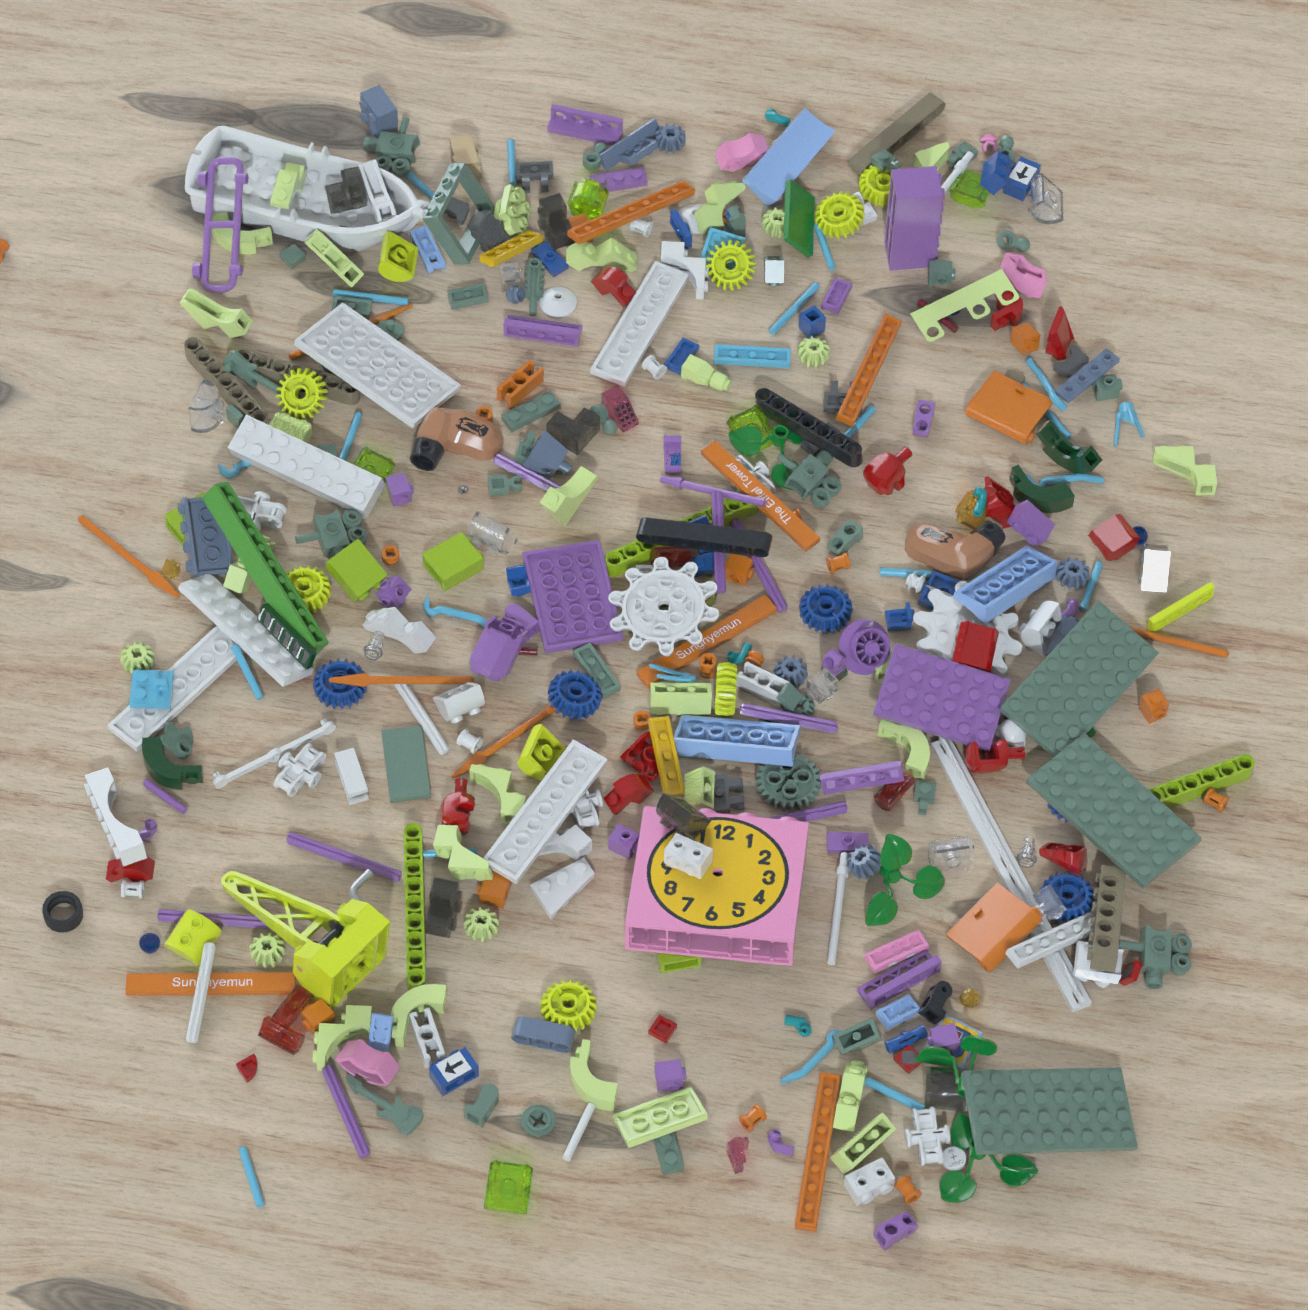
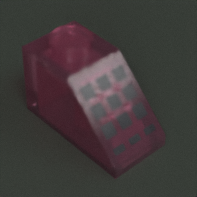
(619, 408)

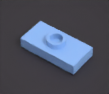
(897, 1011)
(380, 1031)

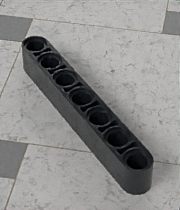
(809, 427)
(704, 537)

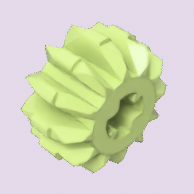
(774, 223)
(813, 351)
(137, 657)
(481, 924)
(267, 950)

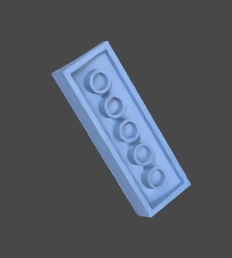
(787, 156)
(1007, 583)
(736, 740)

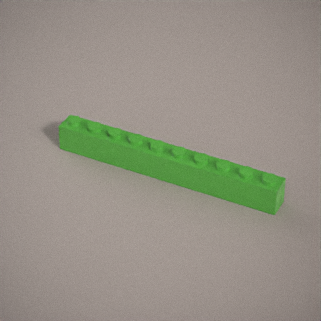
(262, 563)

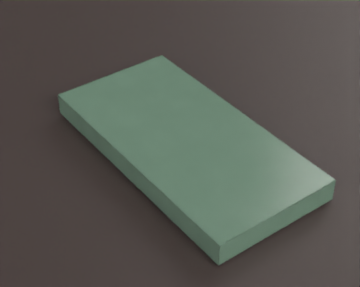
(406, 764)

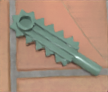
(534, 284)

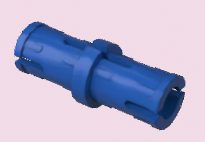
(917, 1033)

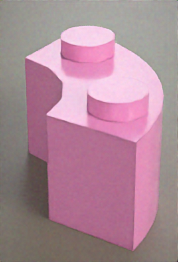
(741, 152)
(1024, 275)
(367, 1062)

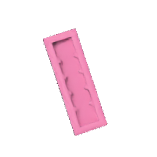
(896, 951)

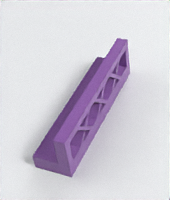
(585, 128)
(542, 330)
(862, 777)
(899, 983)

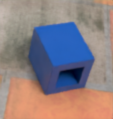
(812, 322)

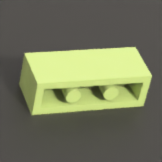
(680, 698)
(863, 1143)

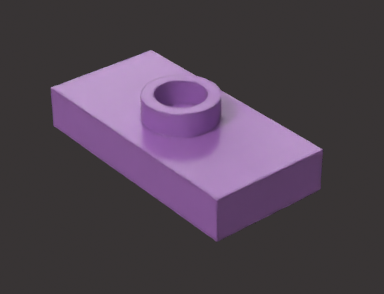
(836, 295)
(845, 841)

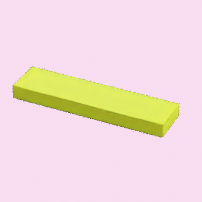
(1181, 607)

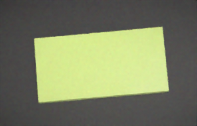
(660, 1117)

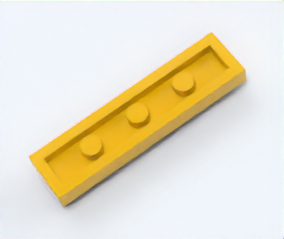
(511, 248)
(666, 756)

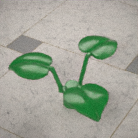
(748, 442)
(894, 854)
(942, 1057)
(957, 1187)

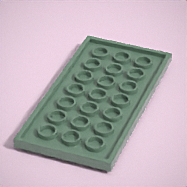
(1079, 680)
(1113, 810)
(1048, 1110)

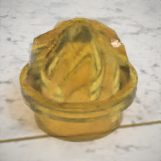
(171, 569)
(969, 998)

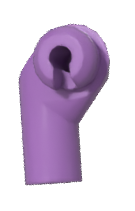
(1071, 609)
(777, 1144)

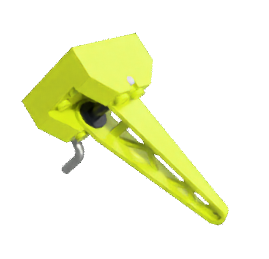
(343, 956)

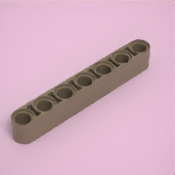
(899, 131)
(275, 368)
(227, 385)

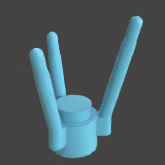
(1127, 414)
(682, 677)

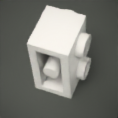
(688, 856)
(869, 1182)

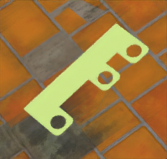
(965, 297)

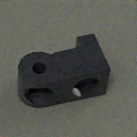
(934, 1002)

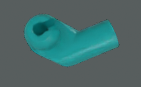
(774, 117)
(981, 501)
(739, 657)
(799, 1023)

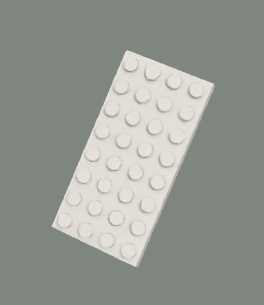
(377, 365)

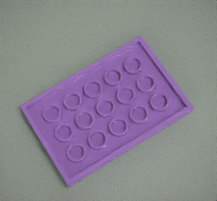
(571, 596)
(941, 697)

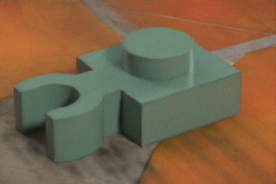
(500, 485)

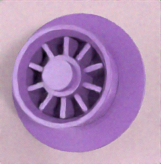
(864, 646)

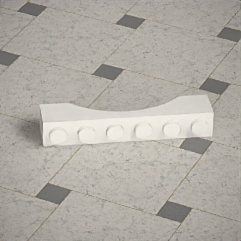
(126, 841)

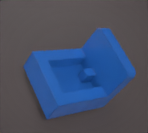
(705, 564)
(518, 580)
(899, 618)

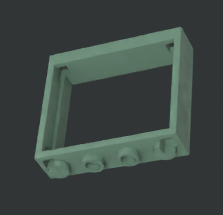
(462, 251)

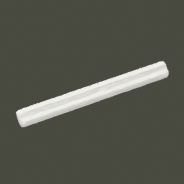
(423, 718)
(200, 993)

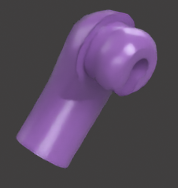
(149, 829)

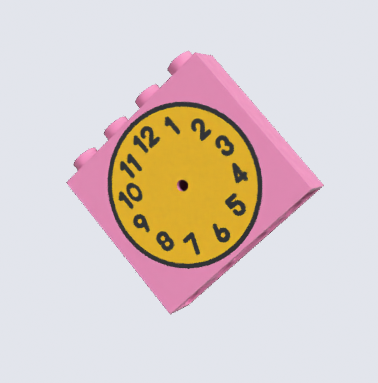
(740, 906)

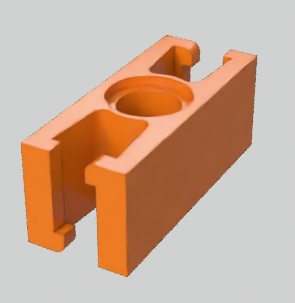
(520, 384)

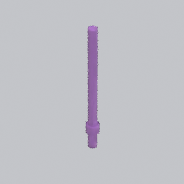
(680, 483)

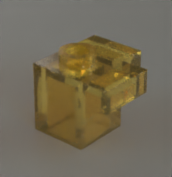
(965, 511)

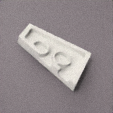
(559, 887)

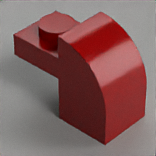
(614, 281)
(1007, 313)
(628, 789)
(135, 872)

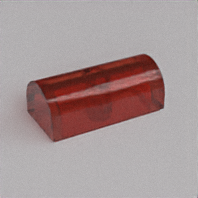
(676, 556)
(892, 793)
(293, 1006)
(281, 1035)

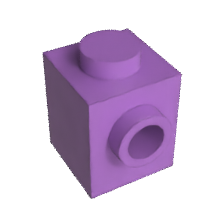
(399, 489)
(623, 841)
(944, 1037)
(669, 1075)

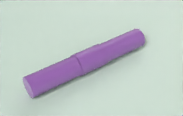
(166, 797)

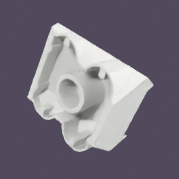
(1084, 973)

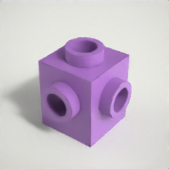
(393, 592)

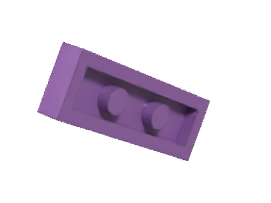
(621, 179)

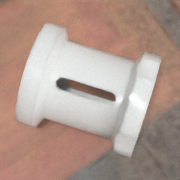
(641, 227)
(654, 367)
(469, 741)
(125, 891)

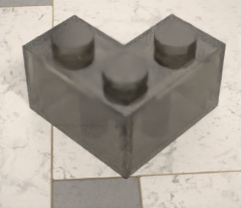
(346, 194)
(554, 221)
(574, 433)
(1155, 567)
(444, 906)

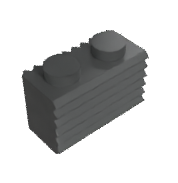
(487, 230)

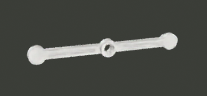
(274, 755)

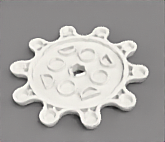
(663, 586)
(945, 622)

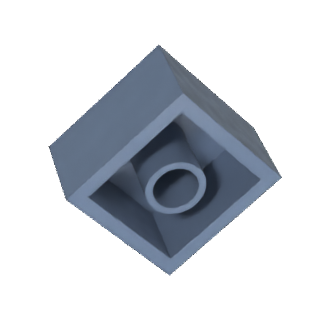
(378, 111)

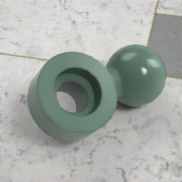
(1006, 144)
(591, 159)
(1021, 244)
(609, 425)

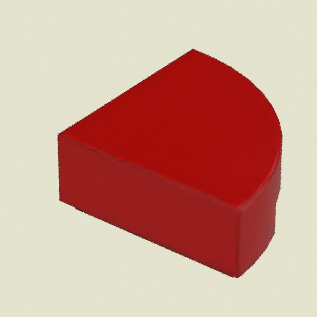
(248, 1067)

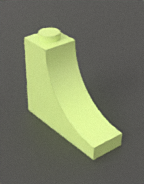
(564, 501)

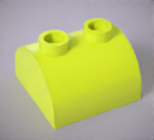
(397, 258)
(539, 753)
(191, 935)

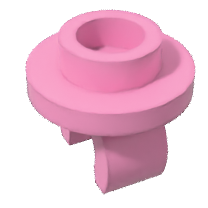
(989, 139)

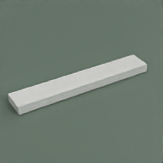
(1050, 941)

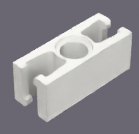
(760, 676)
(351, 776)
(426, 1030)

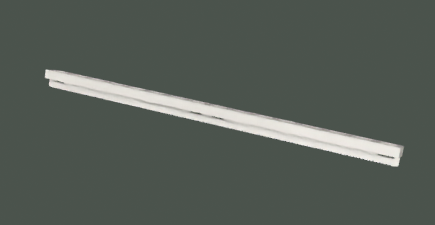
(999, 851)

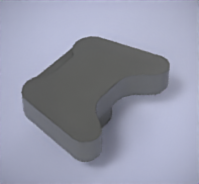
(458, 209)
(1073, 363)

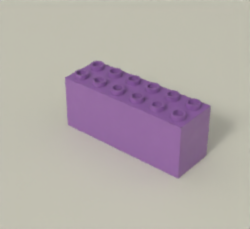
(913, 217)

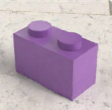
(1030, 523)

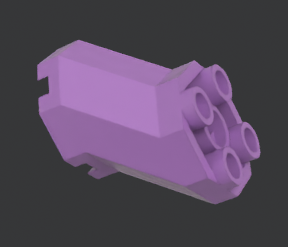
(498, 648)

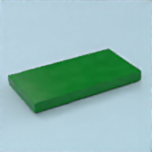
(799, 218)

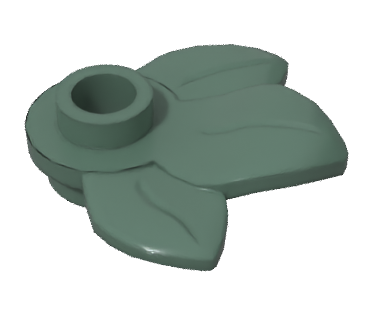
(177, 741)

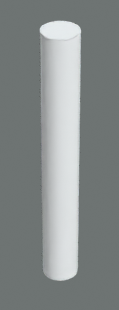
(579, 1131)

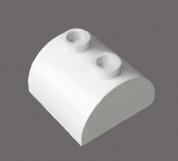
(1041, 627)
(460, 701)

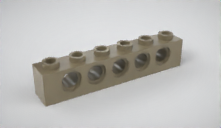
(1107, 918)

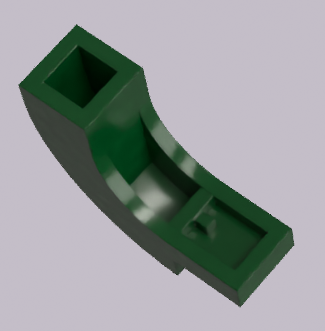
(1066, 454)
(1045, 499)
(165, 772)

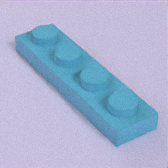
(752, 356)

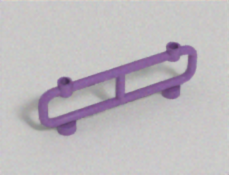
(207, 179)

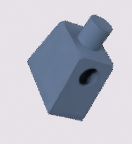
(547, 456)

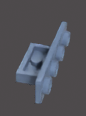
(632, 147)
(1087, 375)

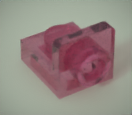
(735, 1153)

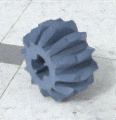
(670, 138)
(1072, 573)
(791, 670)
(864, 861)

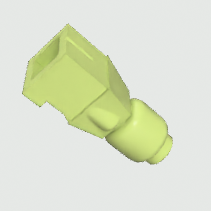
(702, 373)

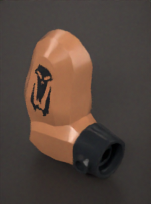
(457, 433)
(952, 551)

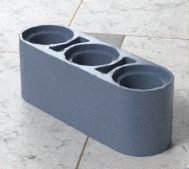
(543, 1034)

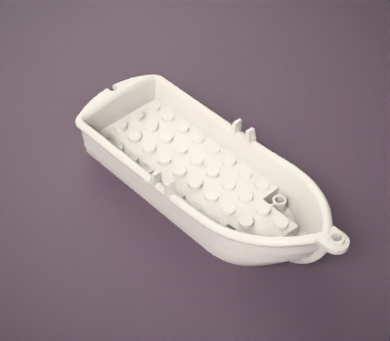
(309, 209)

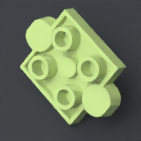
(513, 210)

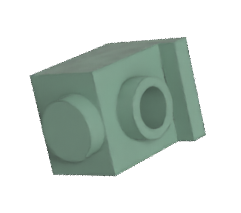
(940, 272)
(1107, 387)

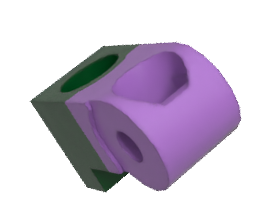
(834, 663)

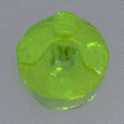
(587, 198)

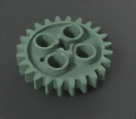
(803, 790)

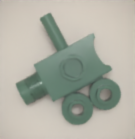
(394, 147)
(810, 475)
(331, 531)
(1155, 954)

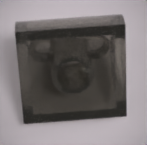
(681, 815)
(941, 1089)

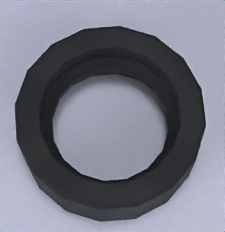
(58, 898)

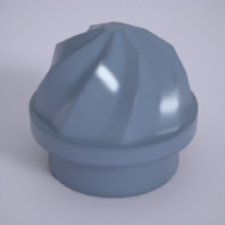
(515, 294)

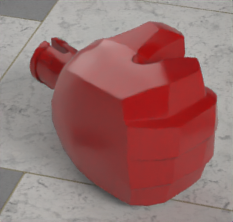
(887, 471)
(993, 760)
(457, 806)

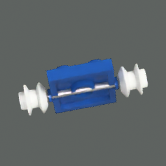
(937, 581)

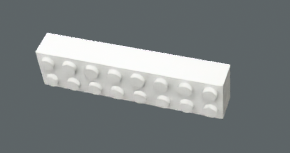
(306, 466)

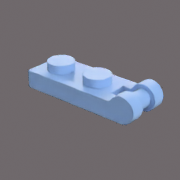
(427, 249)

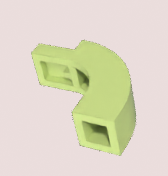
(248, 239)
(334, 257)
(913, 741)
(416, 1000)
(589, 1088)

